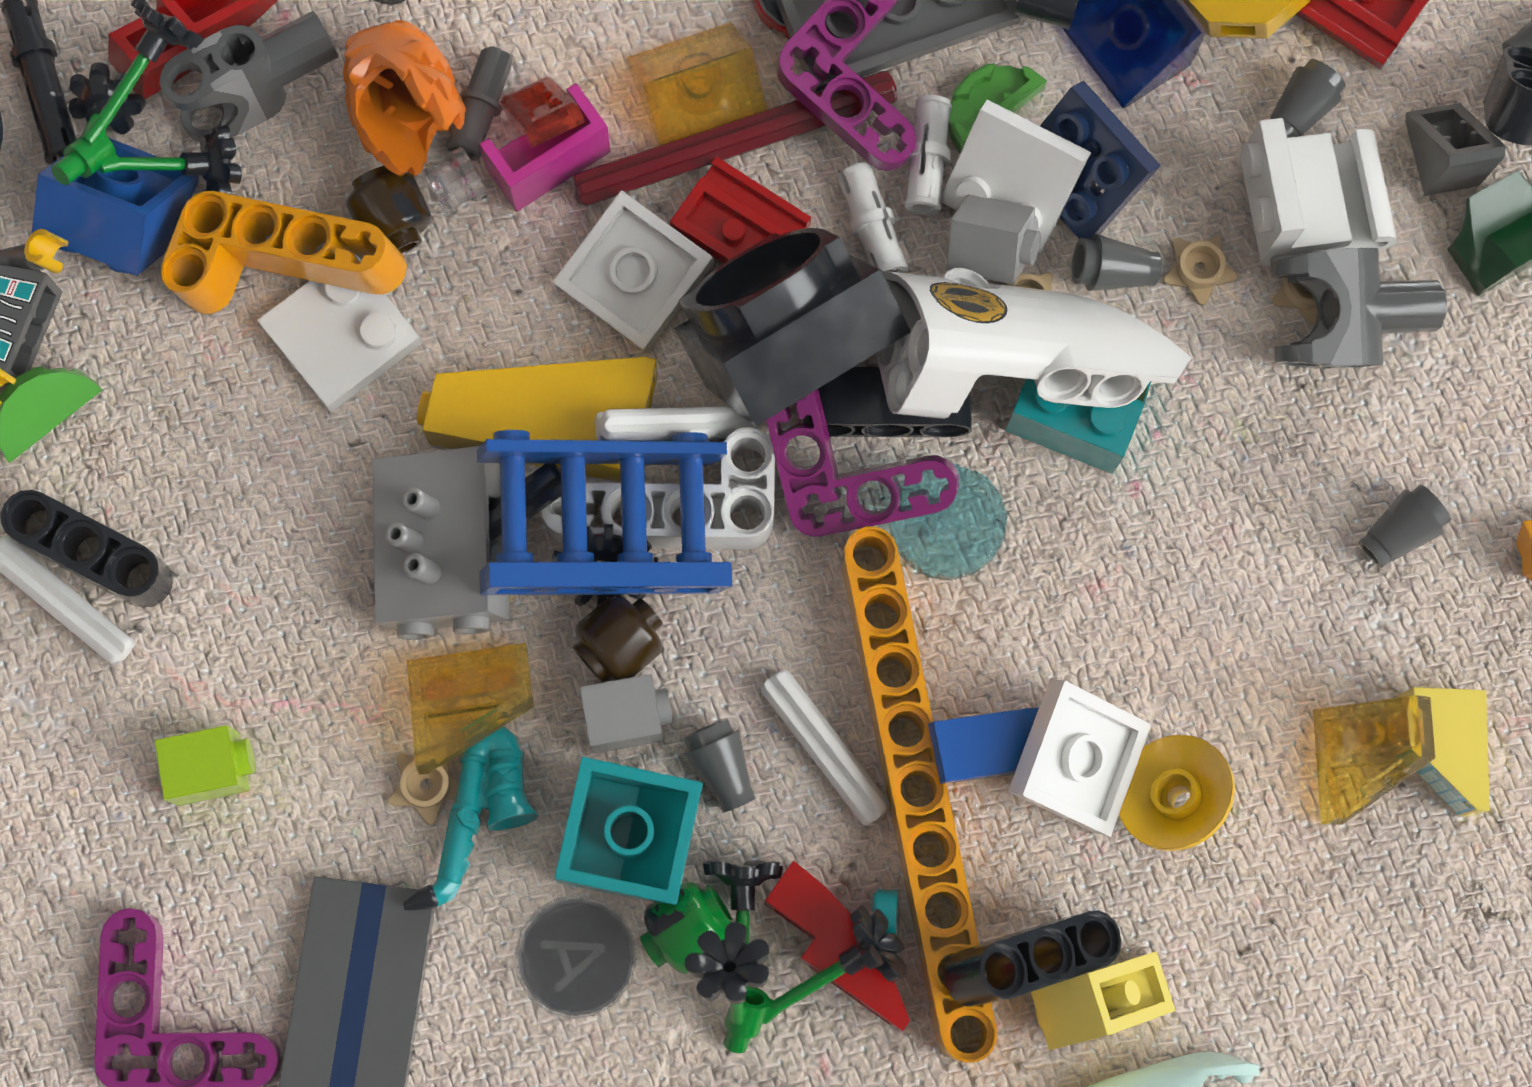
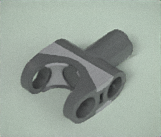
(247, 72)
(1355, 308)

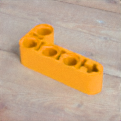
(290, 250)

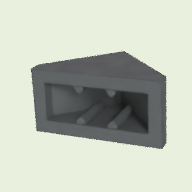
(1452, 148)

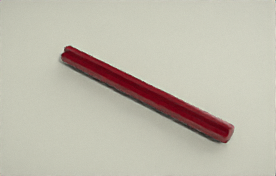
(721, 142)

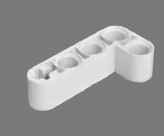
(720, 501)

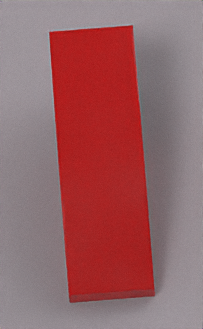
(199, 16)
(821, 916)

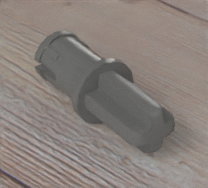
(481, 101)

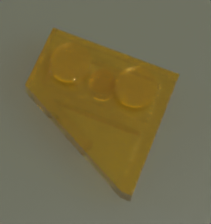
(465, 699)
(1369, 751)

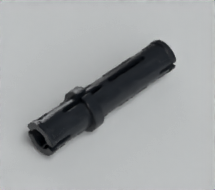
(35, 59)

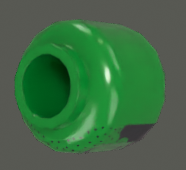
(676, 928)

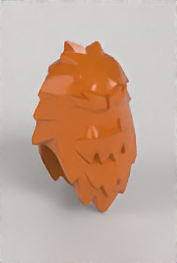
(399, 94)

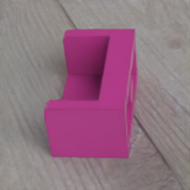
(530, 172)

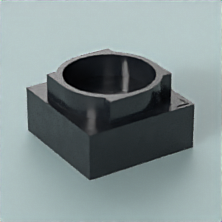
(786, 321)

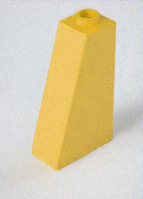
(539, 399)

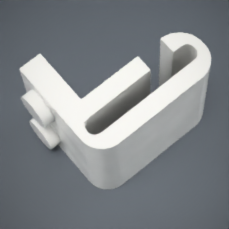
(1314, 192)

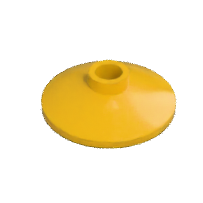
(1163, 773)

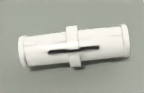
(929, 155)
(871, 219)

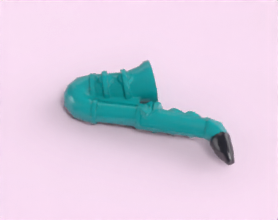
(488, 780)

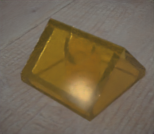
(697, 82)

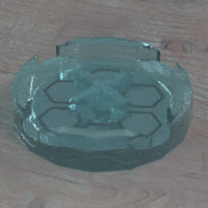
(956, 539)

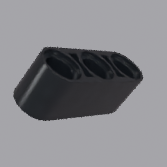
(859, 408)
(67, 530)
(1032, 958)

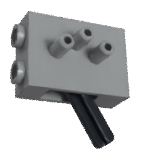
(436, 532)

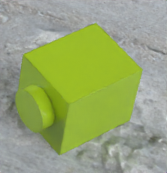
(204, 765)

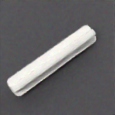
(662, 423)
(63, 603)
(825, 747)

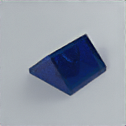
(1135, 43)

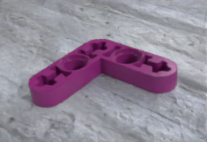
(829, 56)
(824, 480)
(143, 1029)

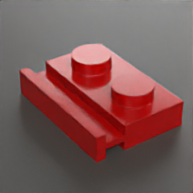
(1364, 26)
(733, 213)

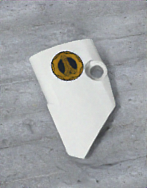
(973, 328)

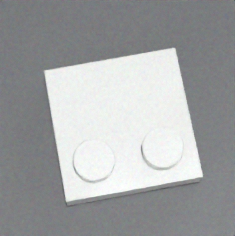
(1016, 164)
(633, 271)
(339, 338)
(1079, 757)

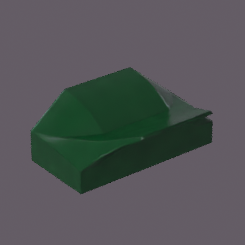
(1496, 233)

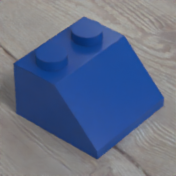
(114, 215)

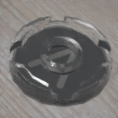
(575, 957)

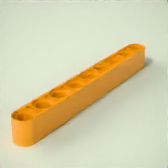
(899, 763)

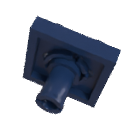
(1115, 162)

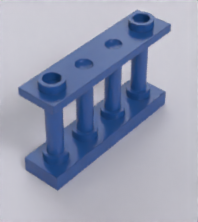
(575, 568)

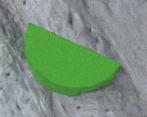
(999, 84)
(39, 404)

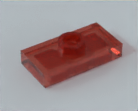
(541, 111)

